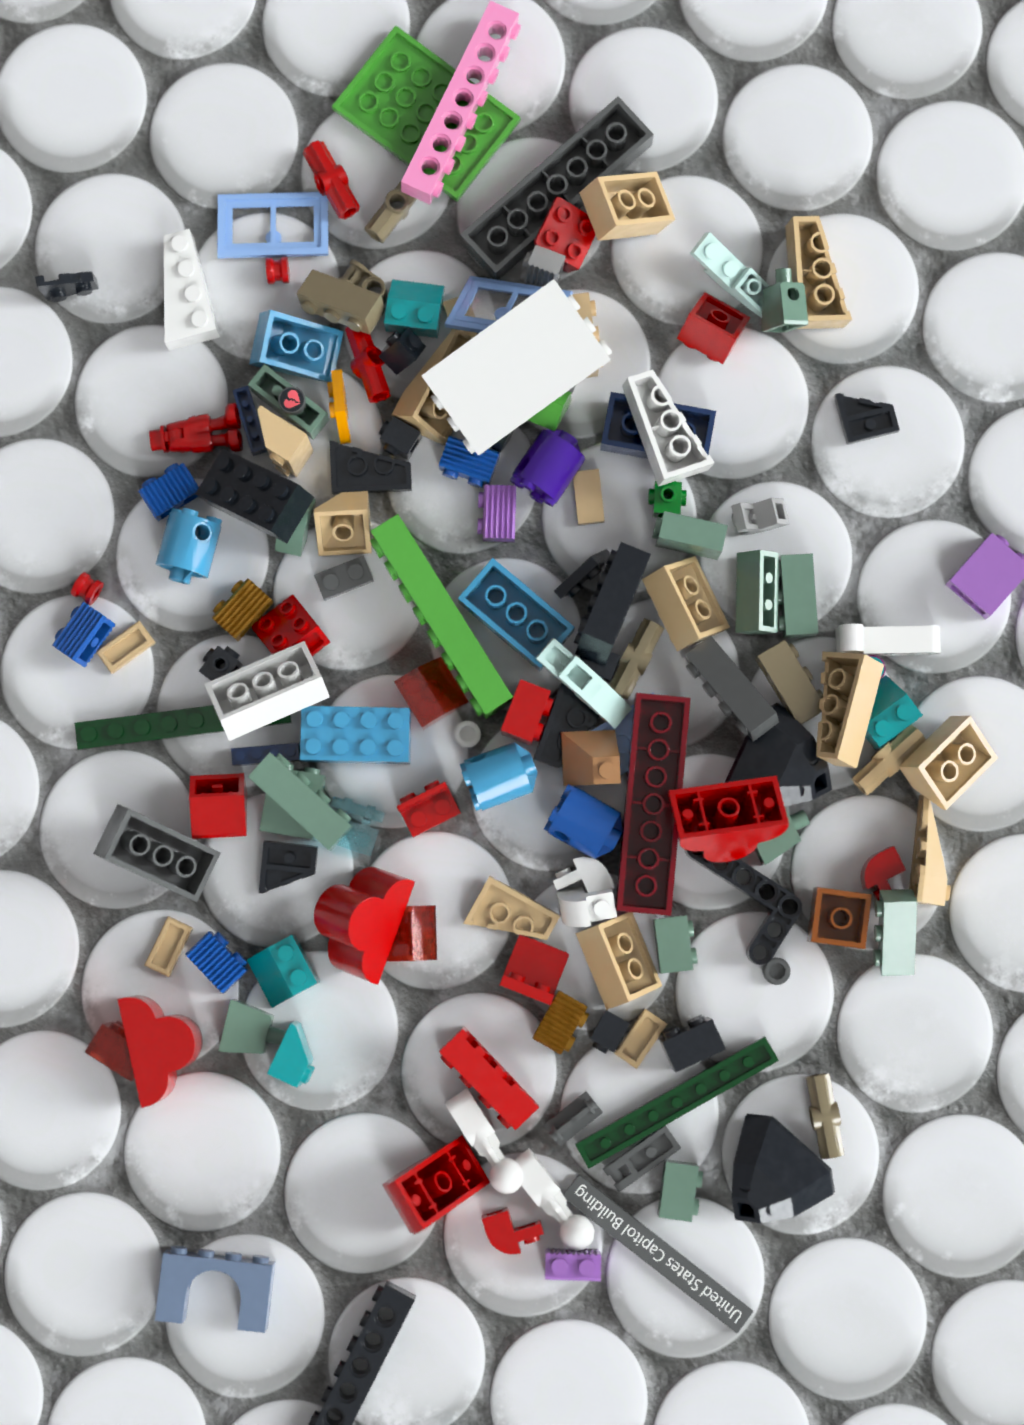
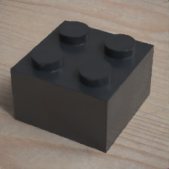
(691, 1043)

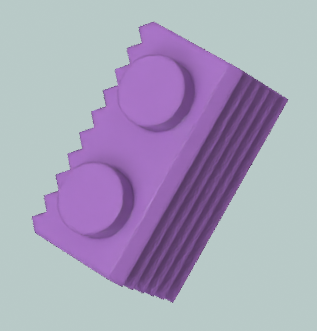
(498, 513)
(572, 1265)

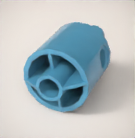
(188, 545)
(499, 775)

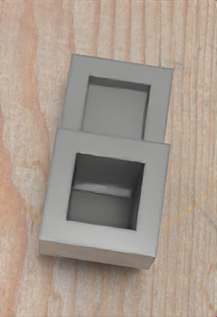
(759, 516)

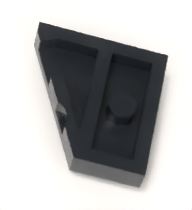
(67, 285)
(587, 570)
(286, 863)

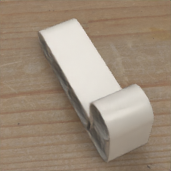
(888, 640)

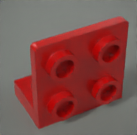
(567, 233)
(288, 626)
(428, 808)
(534, 969)

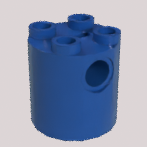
(585, 823)

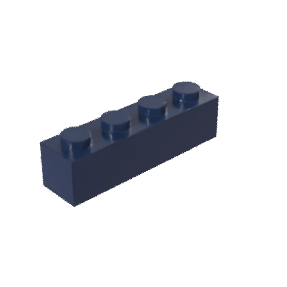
(250, 420)
(256, 754)

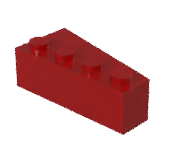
(488, 1078)

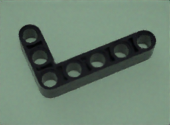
(751, 889)

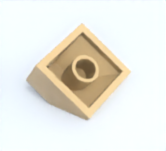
(344, 525)

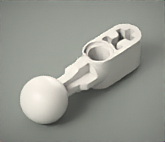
(504, 1172)
(575, 1230)

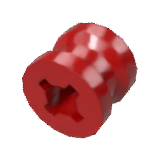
(277, 270)
(87, 588)

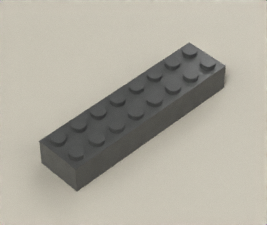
(597, 150)

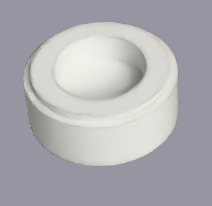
(467, 734)

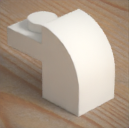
(589, 871)
(582, 908)

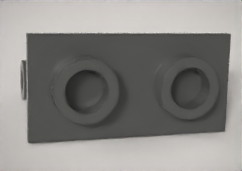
(573, 1118)

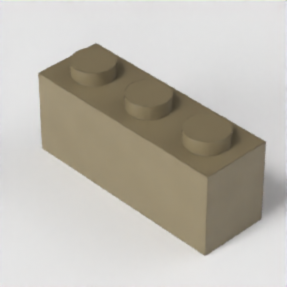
(341, 302)
(790, 681)

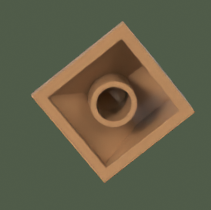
(590, 758)

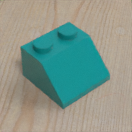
(414, 307)
(890, 713)
(283, 970)
(293, 1058)

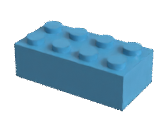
(514, 612)
(355, 735)

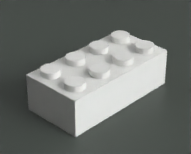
(267, 690)

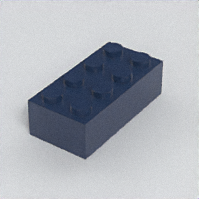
(622, 435)

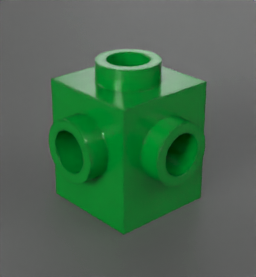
(661, 504)

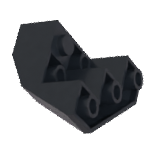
(789, 754)
(775, 1173)

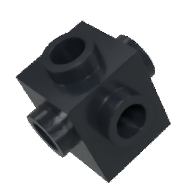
(215, 658)

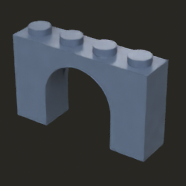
(251, 1275)

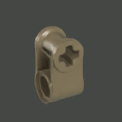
(362, 277)

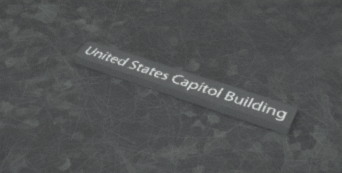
(658, 1253)

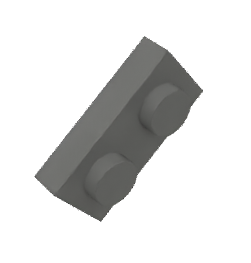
(343, 578)

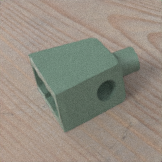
(784, 304)
(771, 849)
(248, 1029)

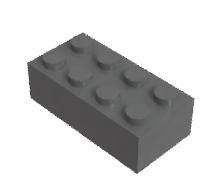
(156, 852)

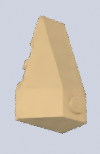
(416, 404)
(928, 870)

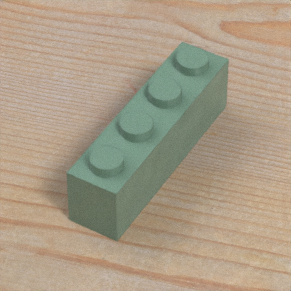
(300, 801)

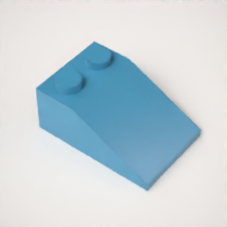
(295, 346)

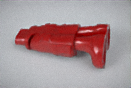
(196, 433)

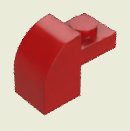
(879, 869)
(504, 1236)

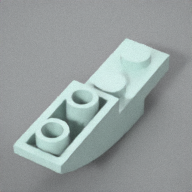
(730, 273)
(584, 683)

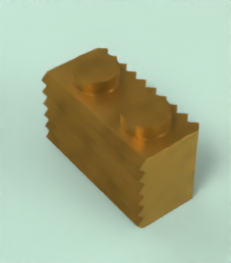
(242, 608)
(560, 1023)

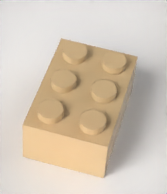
(627, 205)

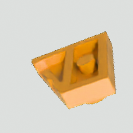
(338, 408)

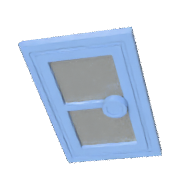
(486, 301)

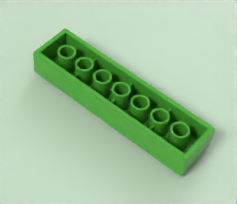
(442, 617)

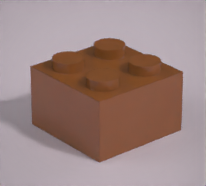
(839, 918)

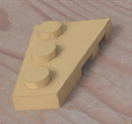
(511, 911)

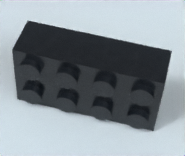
(255, 495)
(610, 603)

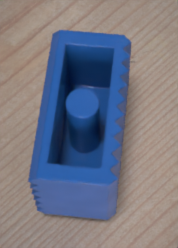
(459, 462)
(169, 491)
(83, 634)
(217, 961)

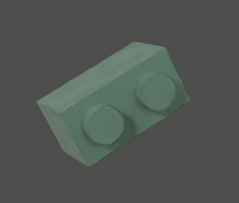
(673, 944)
(678, 1190)

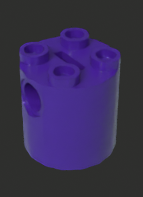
(548, 466)

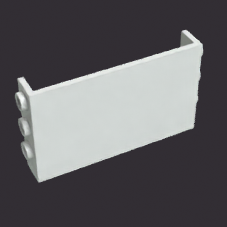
(516, 367)

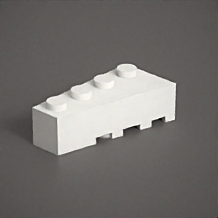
(187, 303)
(663, 430)

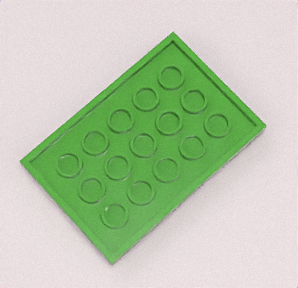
(398, 97)

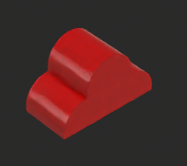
(728, 817)
(363, 920)
(157, 1046)
(436, 1184)

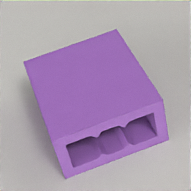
(988, 575)

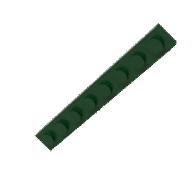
(152, 727)
(676, 1102)

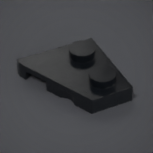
(865, 419)

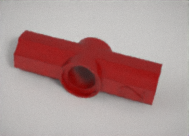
(331, 180)
(368, 365)

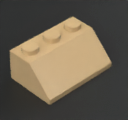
(285, 443)
(685, 603)
(948, 761)
(619, 960)

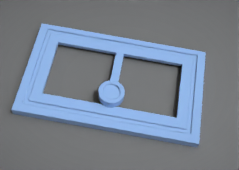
(274, 246)

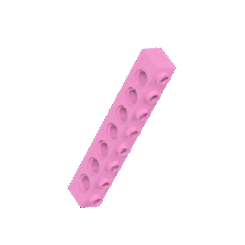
(495, 20)

